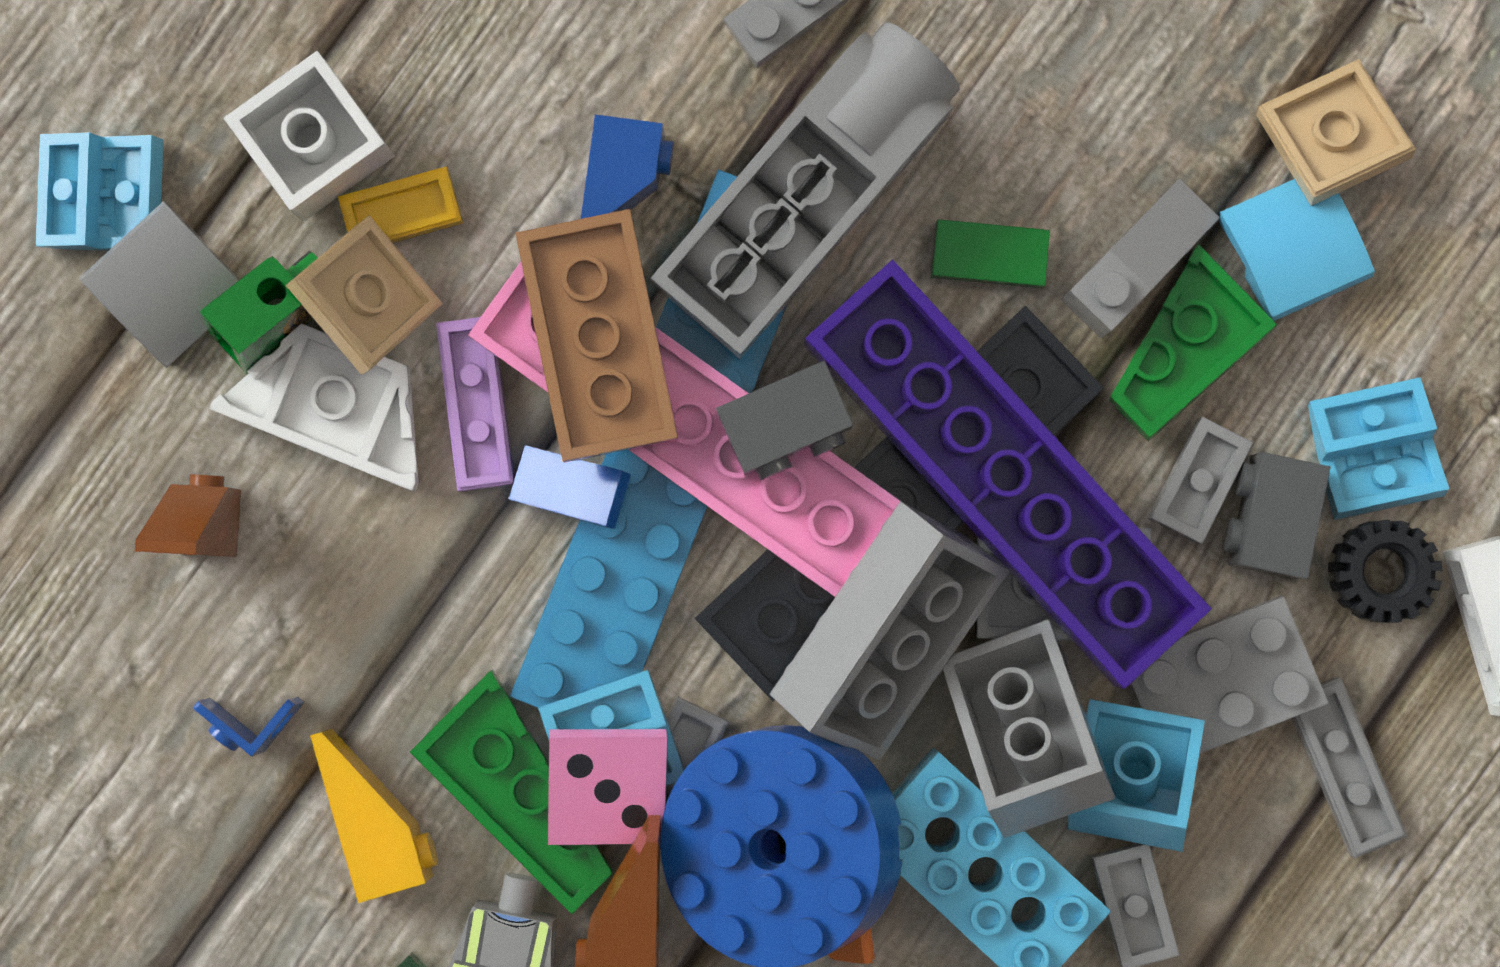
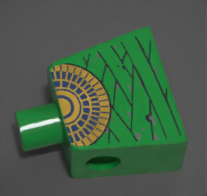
(244, 320)

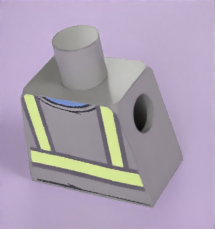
(508, 930)

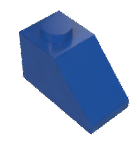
(624, 164)

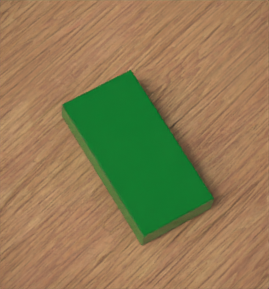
(990, 253)

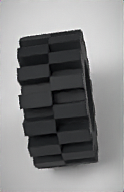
(1418, 564)

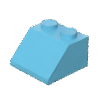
(1151, 771)

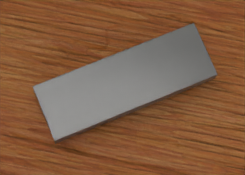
(1349, 773)

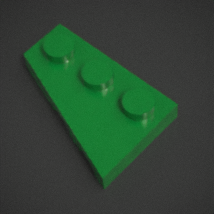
(1191, 344)

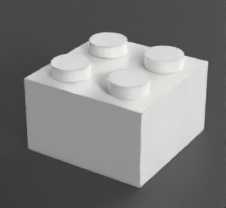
(309, 136)

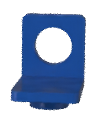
(234, 734)

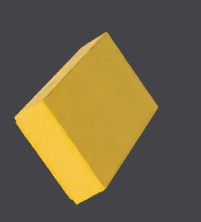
(406, 205)

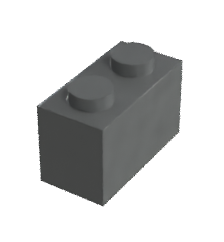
(785, 420)
(1276, 515)

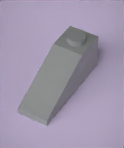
(1140, 259)

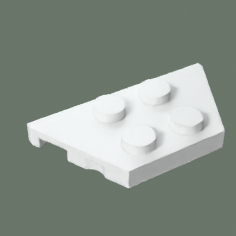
(324, 404)

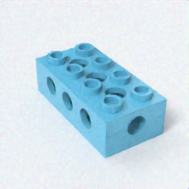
(1023, 869)

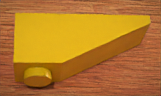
(374, 828)

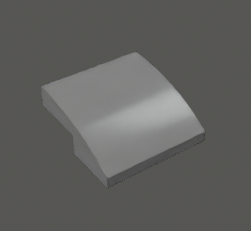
(160, 283)

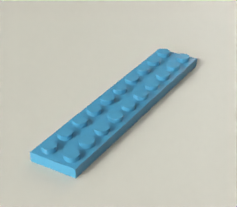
(623, 578)

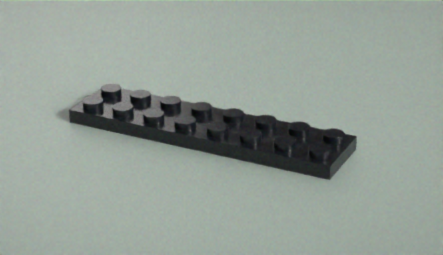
(775, 608)

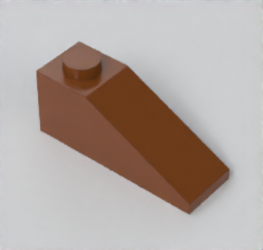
(194, 520)
(627, 917)

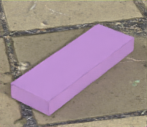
(474, 409)

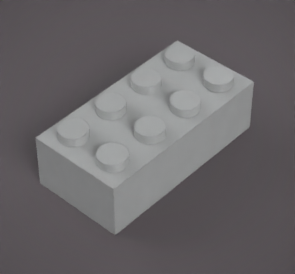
(888, 632)

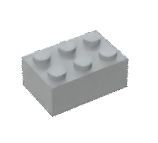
(1026, 729)

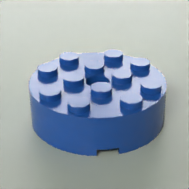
(726, 856)

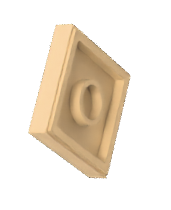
(1335, 132)
(364, 295)

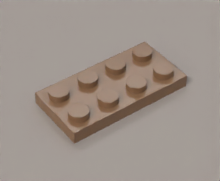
(596, 336)

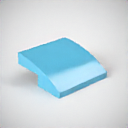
(95, 188)
(1296, 249)
(1378, 448)
(616, 705)

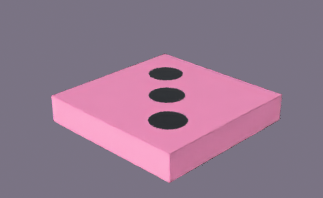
(604, 784)

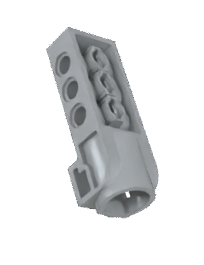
(809, 186)

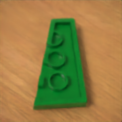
(502, 779)

